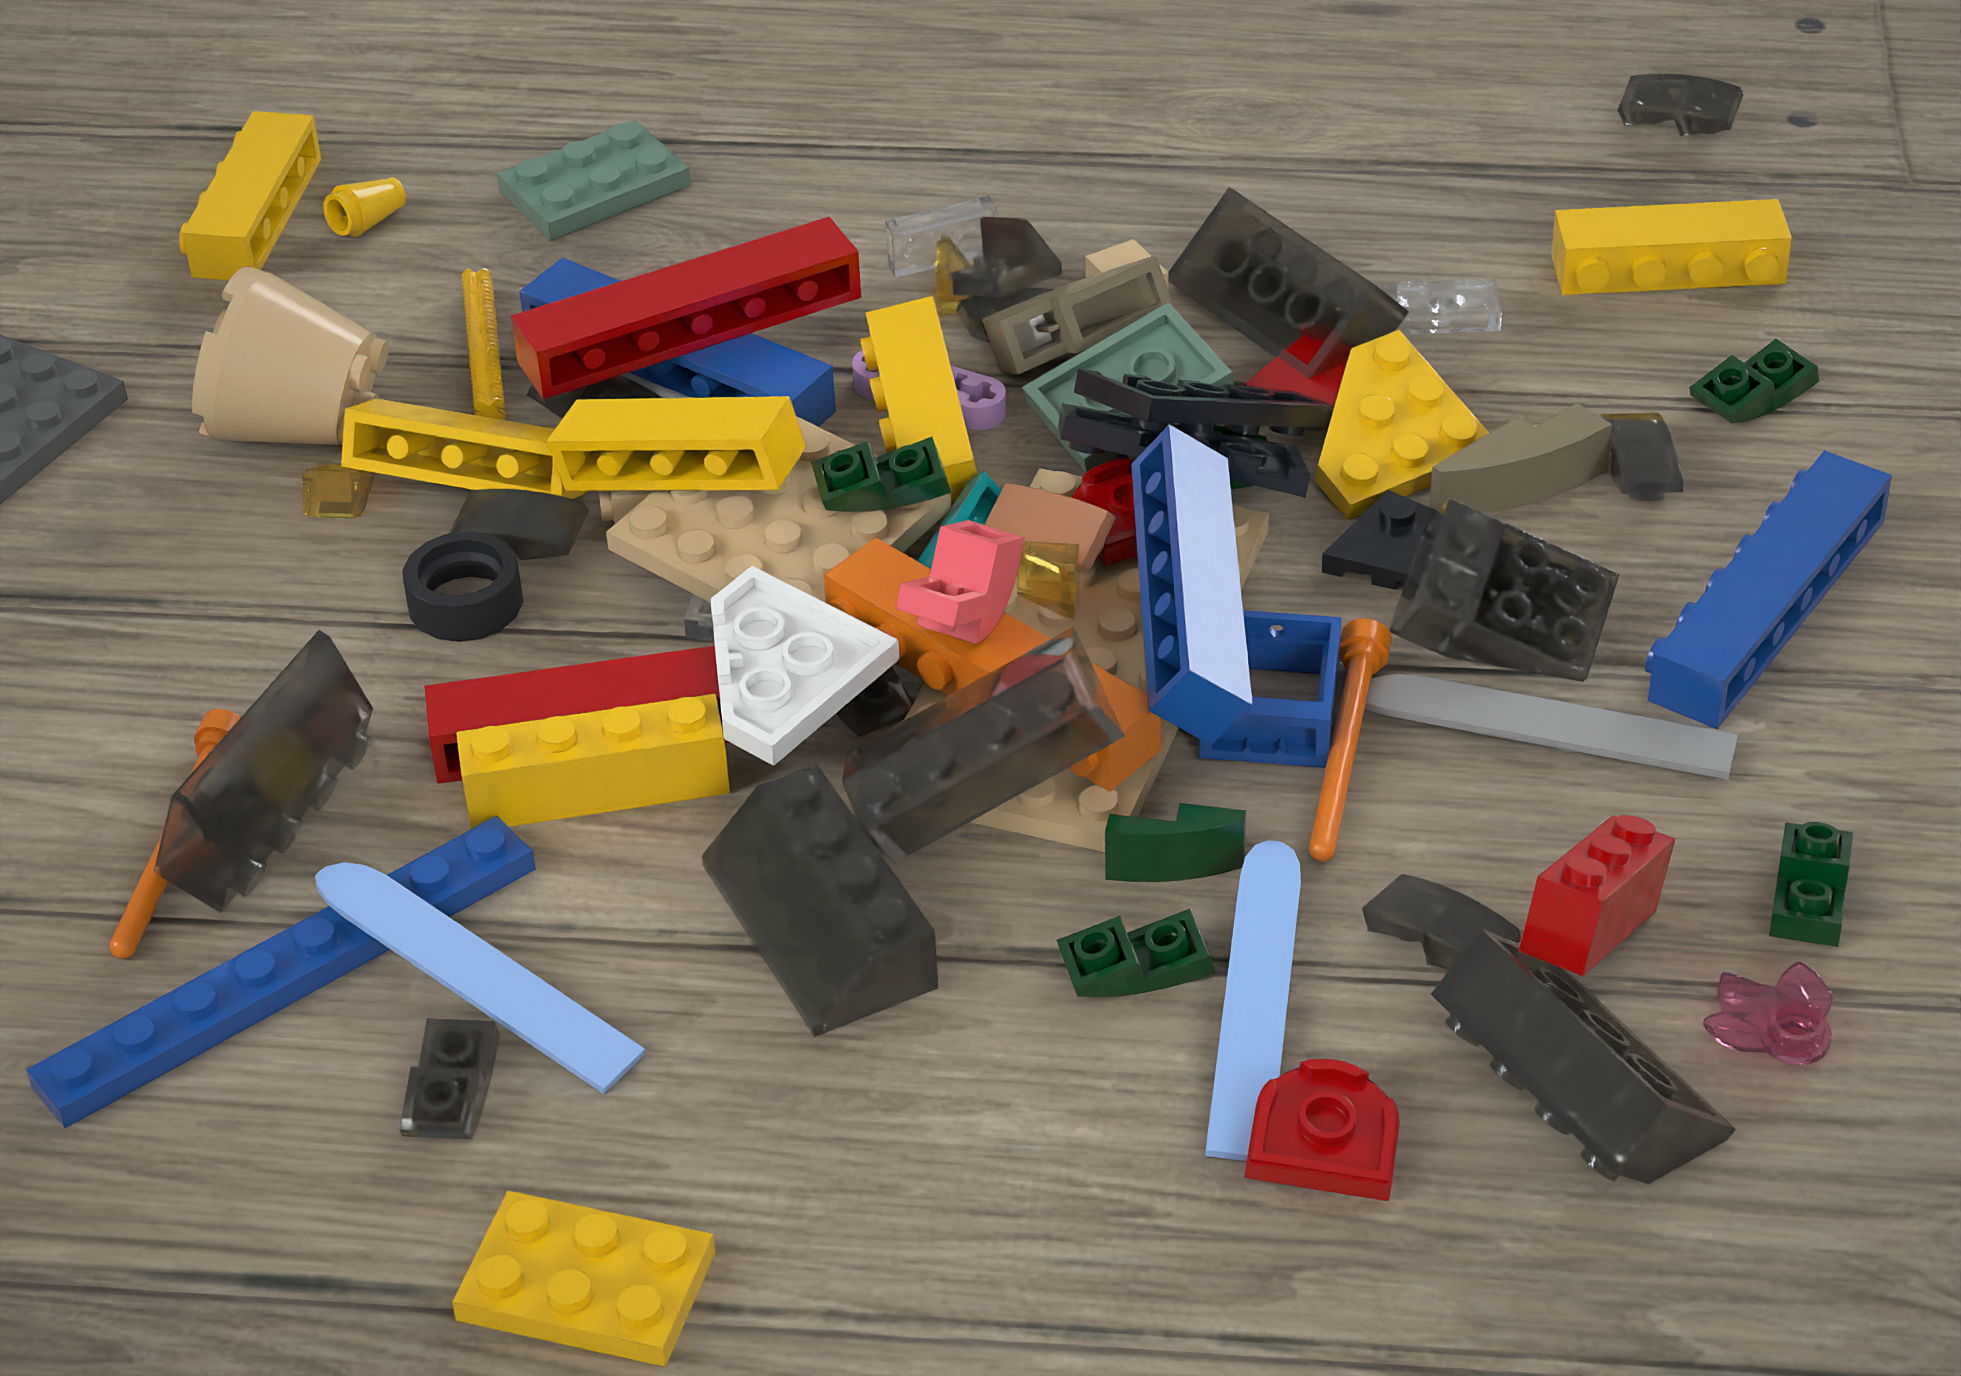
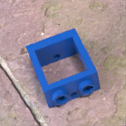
(1286, 728)

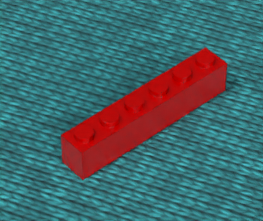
(686, 307)
(561, 692)

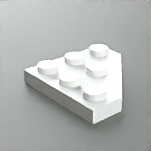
(788, 662)

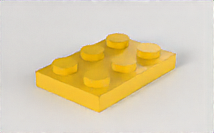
(585, 1278)

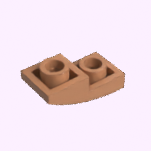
(1052, 519)

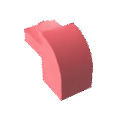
(967, 581)

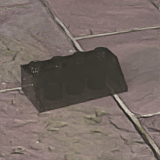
(1280, 286)
(980, 747)
(265, 777)
(821, 903)
(1577, 1062)

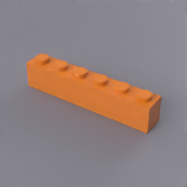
(868, 590)

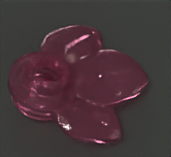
(1779, 1020)

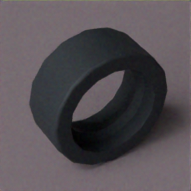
(470, 614)

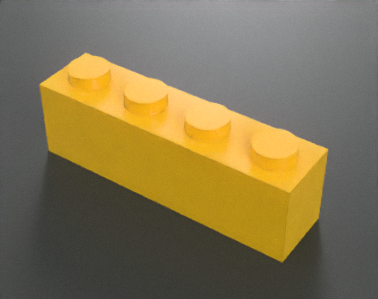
(251, 195)
(1670, 246)
(917, 386)
(677, 444)
(449, 448)
(594, 762)

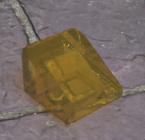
(948, 260)
(335, 491)
(1050, 576)

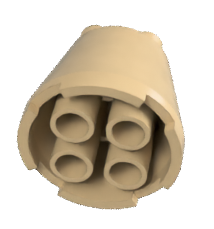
(282, 365)

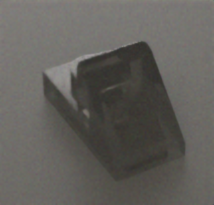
(1010, 260)

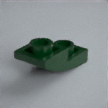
(1756, 386)
(861, 482)
(1195, 846)
(1811, 883)
(1151, 958)

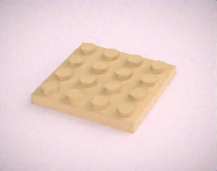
(716, 535)

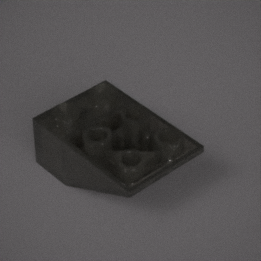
(1502, 597)

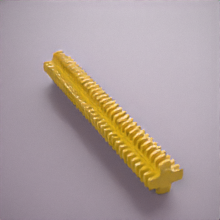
(483, 344)

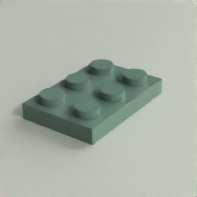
(593, 179)
(1153, 346)

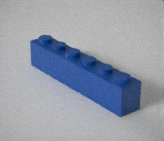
(729, 369)
(1190, 587)
(1767, 589)

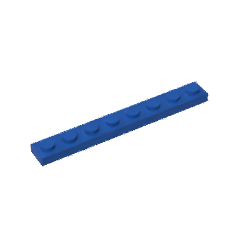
(263, 980)

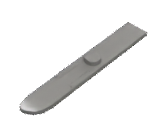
(1554, 724)

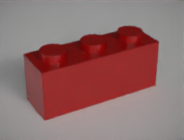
(1597, 894)

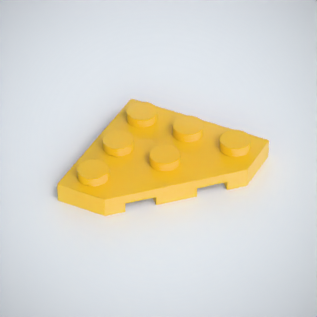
(1390, 426)

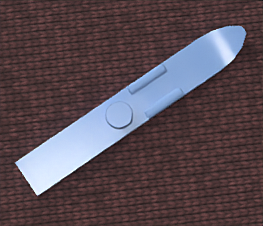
(479, 974)
(1254, 994)

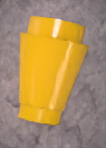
(361, 205)

